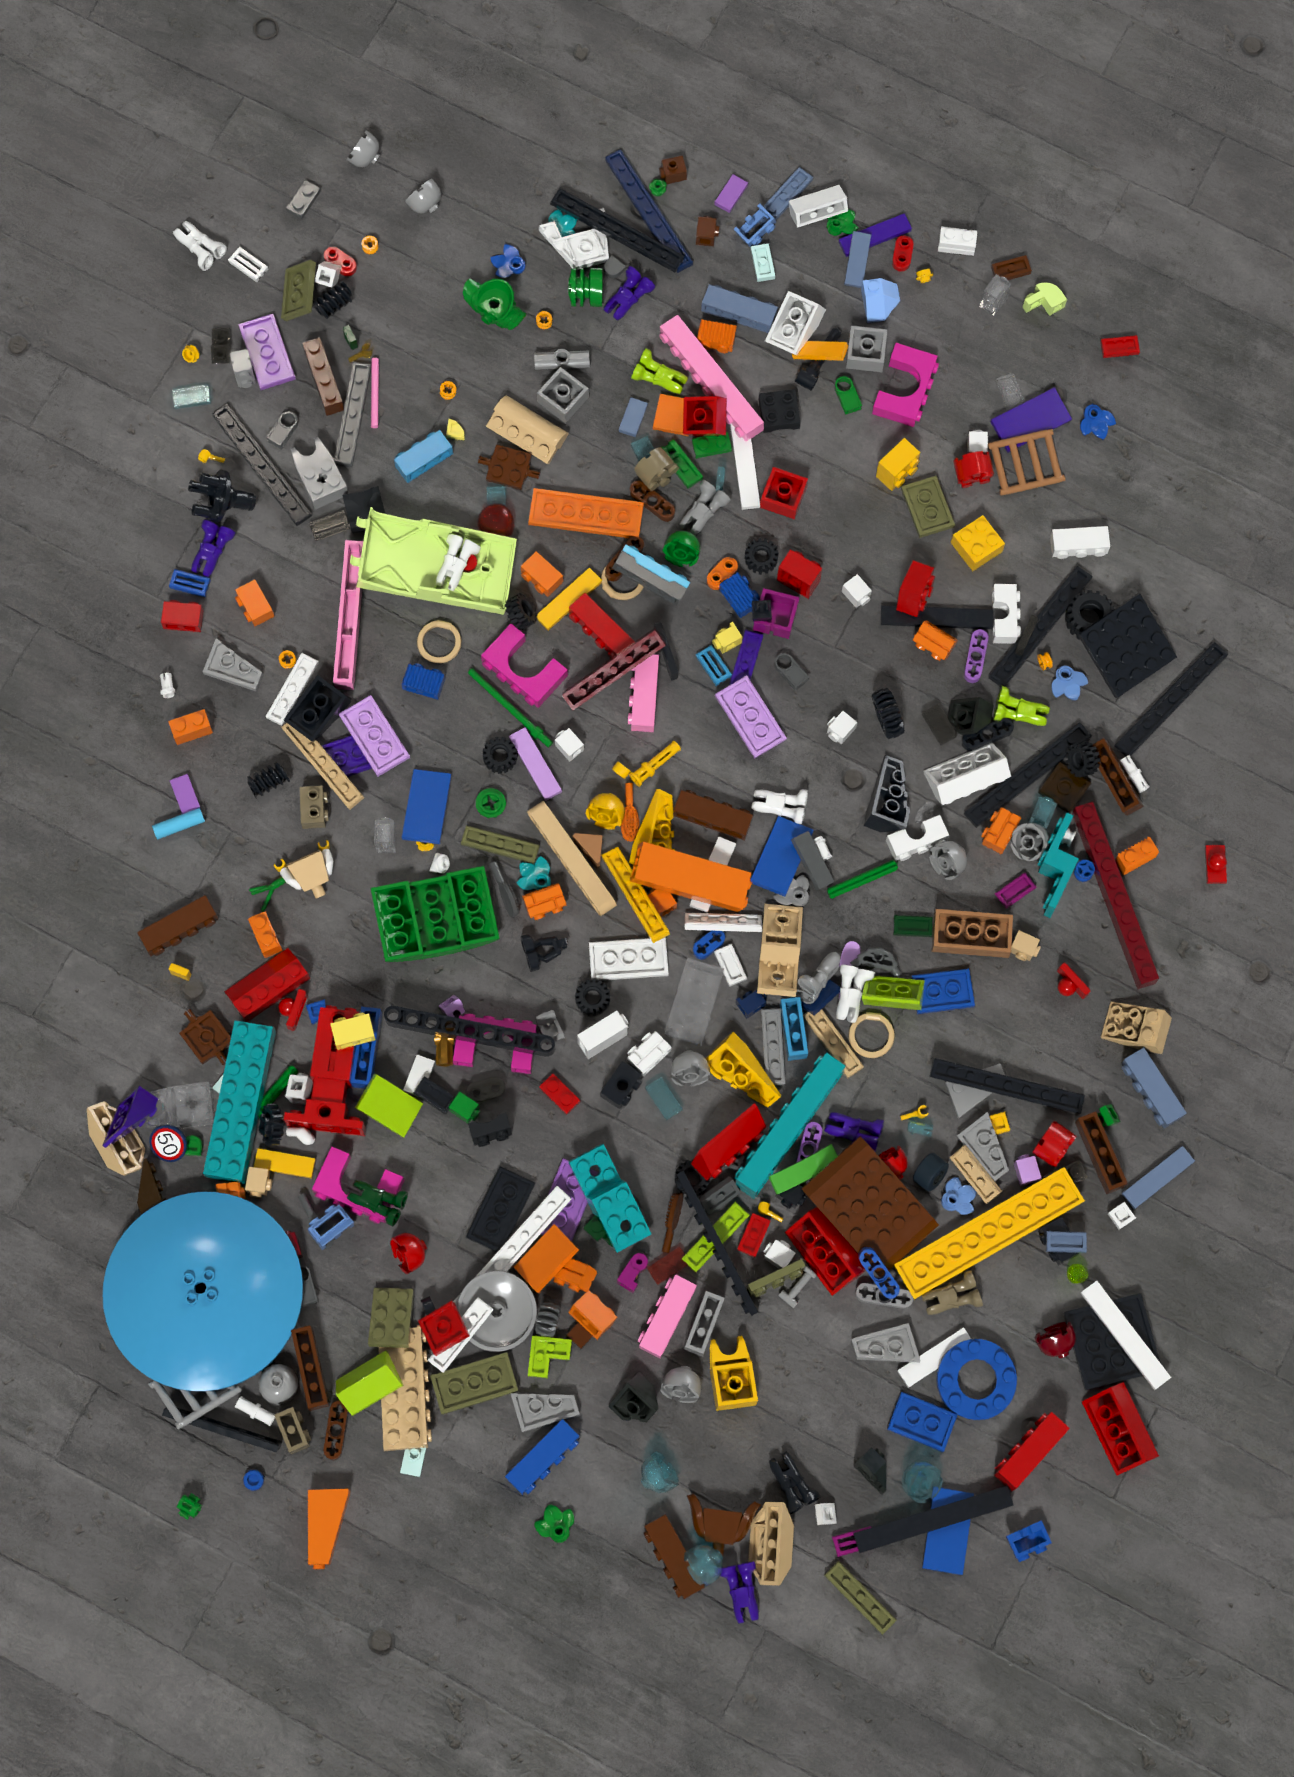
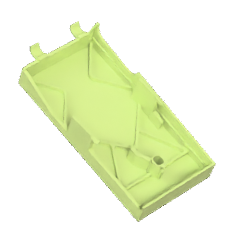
(407, 555)

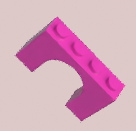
(907, 409)
(535, 688)
(465, 1051)
(329, 1184)

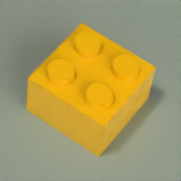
(898, 464)
(977, 543)

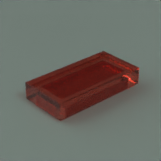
(667, 1266)

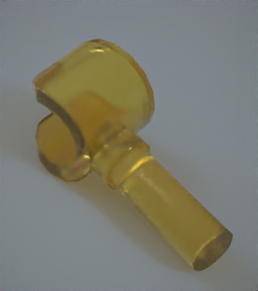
(367, 354)

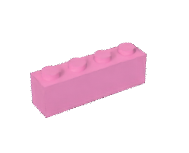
(644, 696)
(667, 1316)

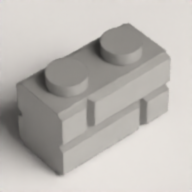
(243, 368)

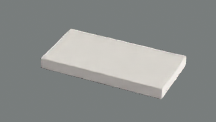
(628, 959)

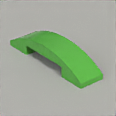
(802, 1170)

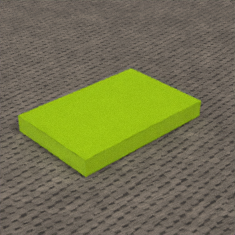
(389, 1105)

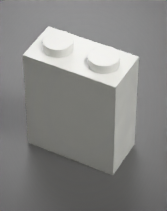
(603, 1034)

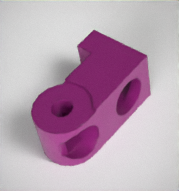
(635, 1266)

